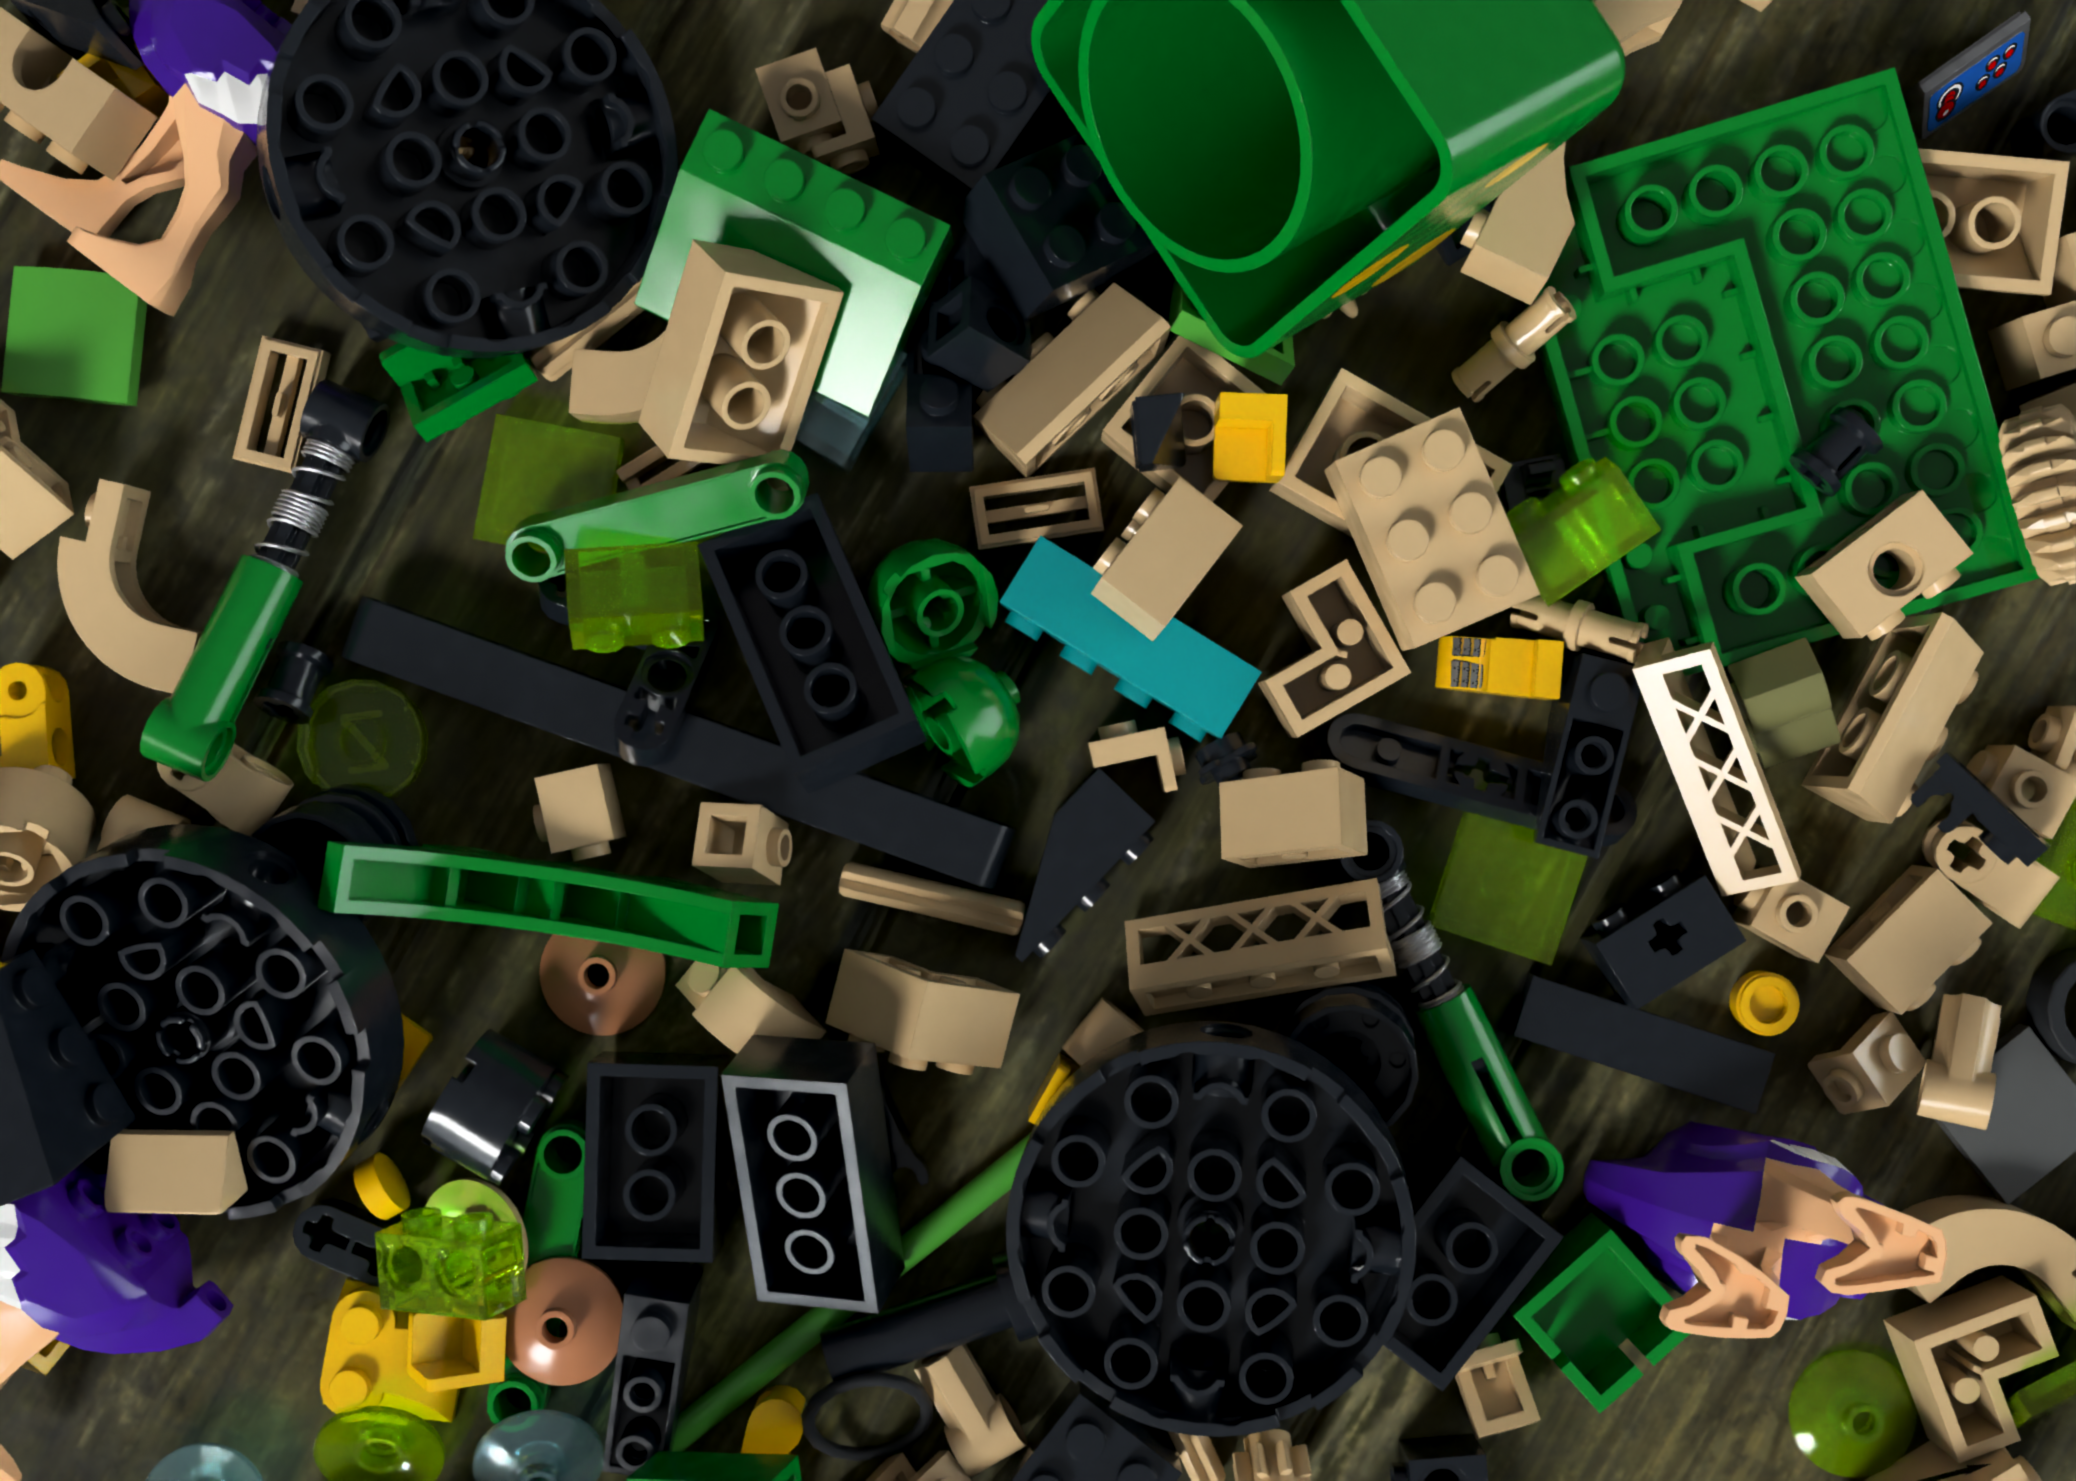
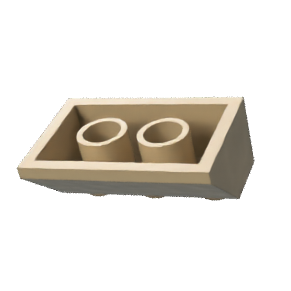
(1998, 218)
(737, 356)
(1071, 377)
(1896, 717)

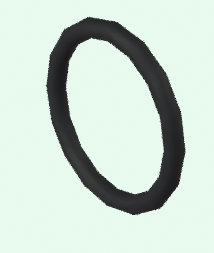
(867, 1380)

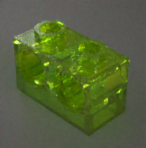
(450, 1264)

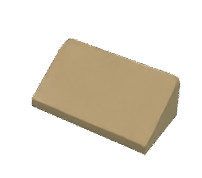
(173, 1172)

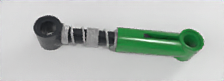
(197, 723)
(1459, 1030)

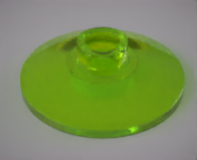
(1829, 1399)
(378, 1446)

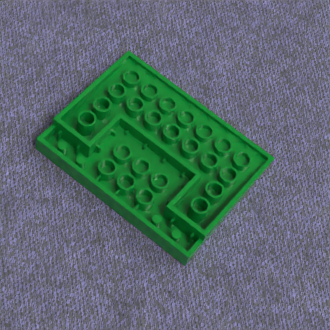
(1721, 318)

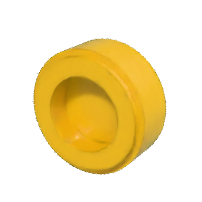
(1764, 1002)
(381, 1186)

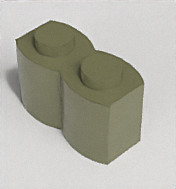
(1784, 703)

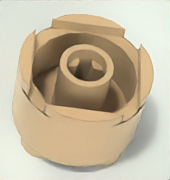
(42, 830)

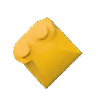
(369, 1359)

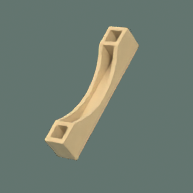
(1532, 219)

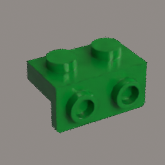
(450, 390)

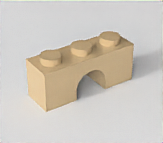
(77, 111)

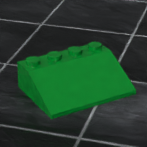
(798, 211)

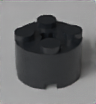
(493, 1107)

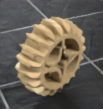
(2041, 479)

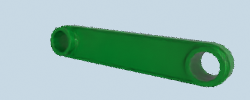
(661, 512)
(553, 1229)

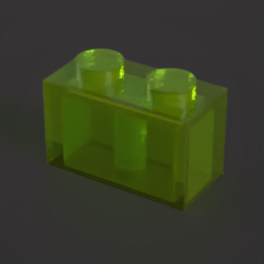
(1580, 527)
(634, 596)

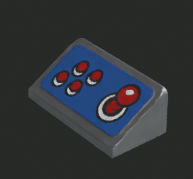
(1968, 76)

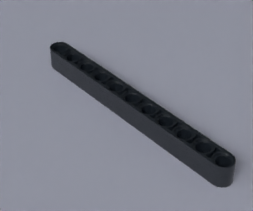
(703, 753)

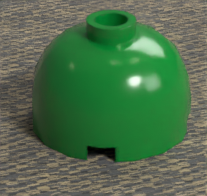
(931, 601)
(966, 714)

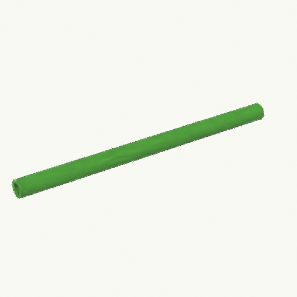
(806, 1330)

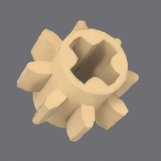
(1271, 1458)

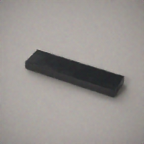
(1642, 1043)

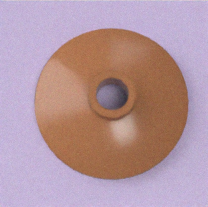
(626, 1000)
(587, 1304)

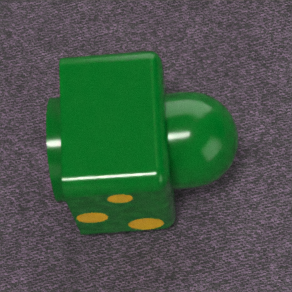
(1316, 140)

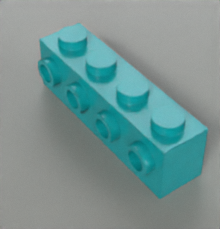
(1176, 670)

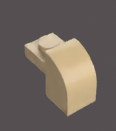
(742, 1004)

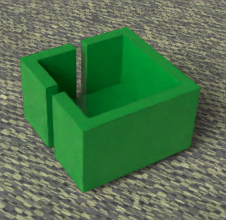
(1590, 1302)

